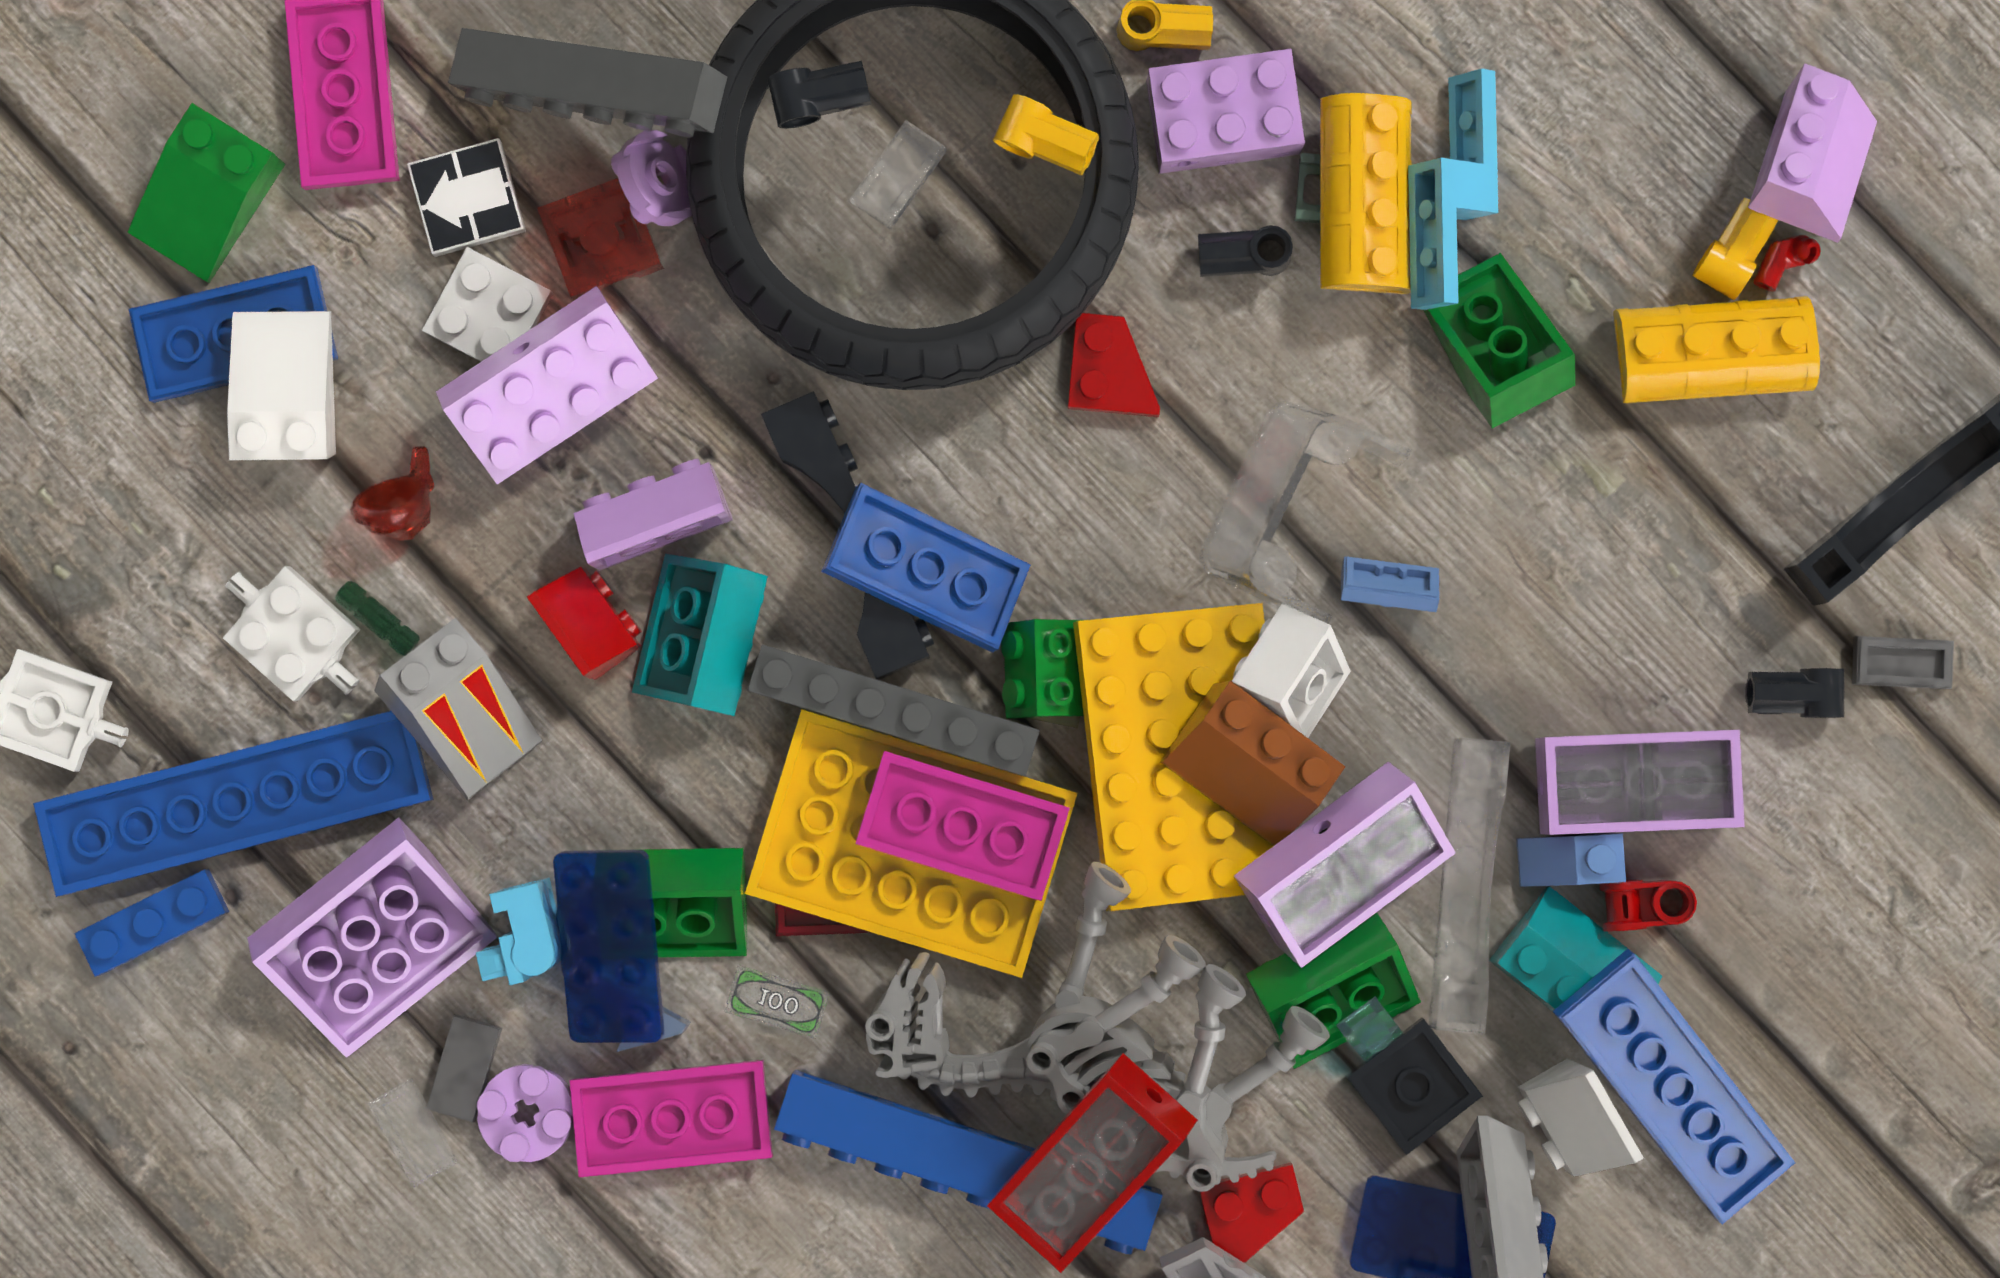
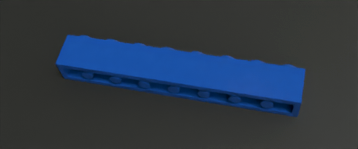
(929, 1148)

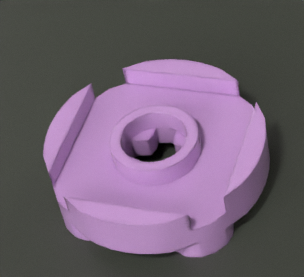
(637, 170)
(499, 1104)

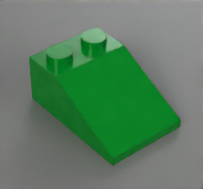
(203, 192)
(1502, 343)

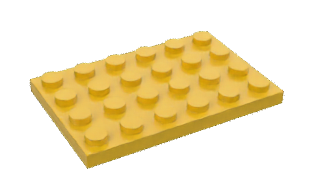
(1137, 694)
(817, 868)

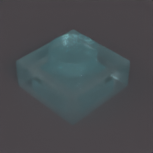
(1369, 1029)

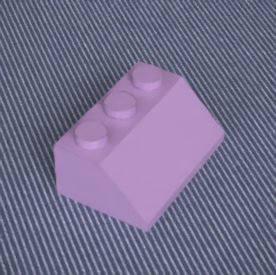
(1815, 154)
(651, 514)

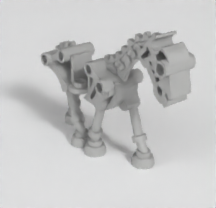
(1086, 1035)

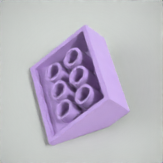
(370, 938)

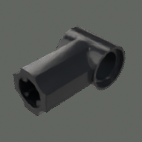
(806, 95)
(1237, 252)
(1807, 693)

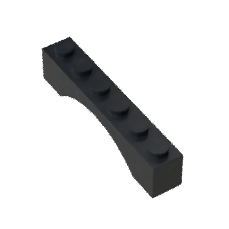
(807, 444)
(1898, 507)

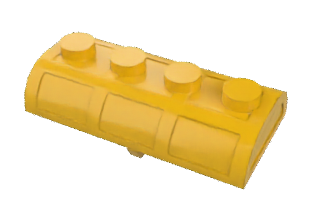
(1365, 192)
(1717, 349)

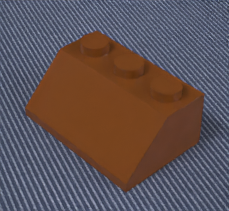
(1252, 762)

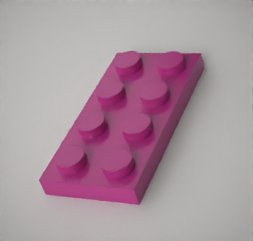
(341, 92)
(962, 825)
(671, 1118)

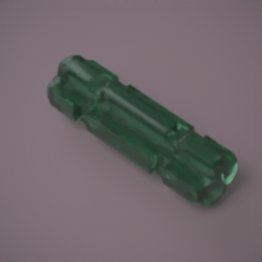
(377, 618)

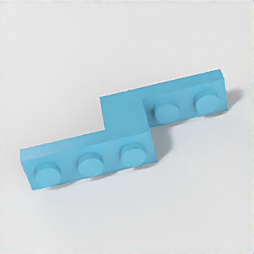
(1453, 189)

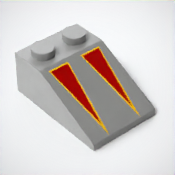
(458, 708)

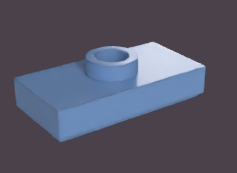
(1390, 584)

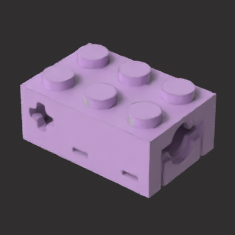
(1225, 111)

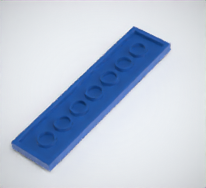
(231, 802)

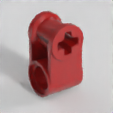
(1642, 904)

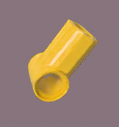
(1171, 26)
(1033, 131)
(1731, 258)

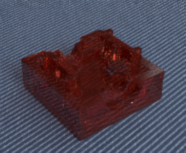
(593, 219)

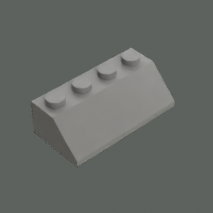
(1500, 1202)

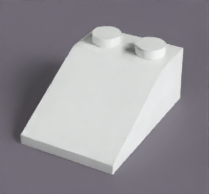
(281, 386)
(1577, 1120)

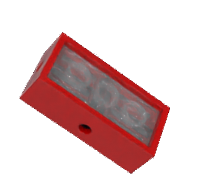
(1092, 1163)

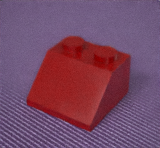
(586, 621)

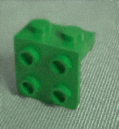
(1041, 669)

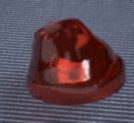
(400, 504)

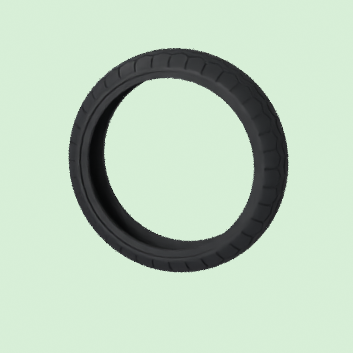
(933, 356)

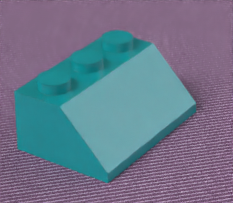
(700, 633)
(1557, 950)

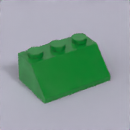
(699, 901)
(1337, 982)

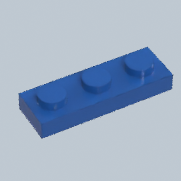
(151, 922)

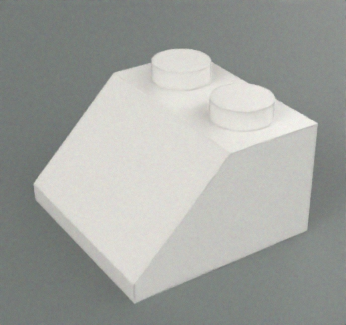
(1294, 668)

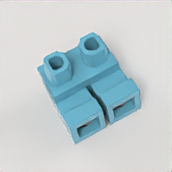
(534, 938)

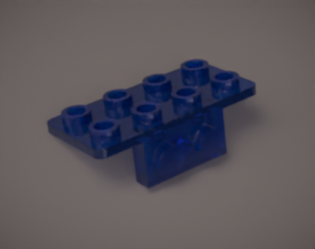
(608, 946)
(1416, 1231)

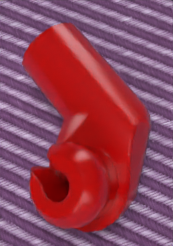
(1785, 255)

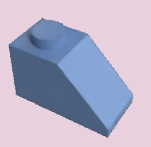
(1571, 860)

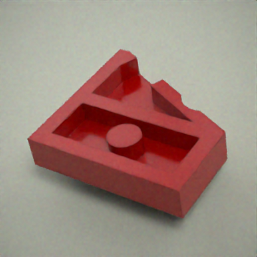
(1108, 369)
(1252, 1211)

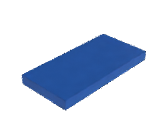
(188, 337)
(926, 567)

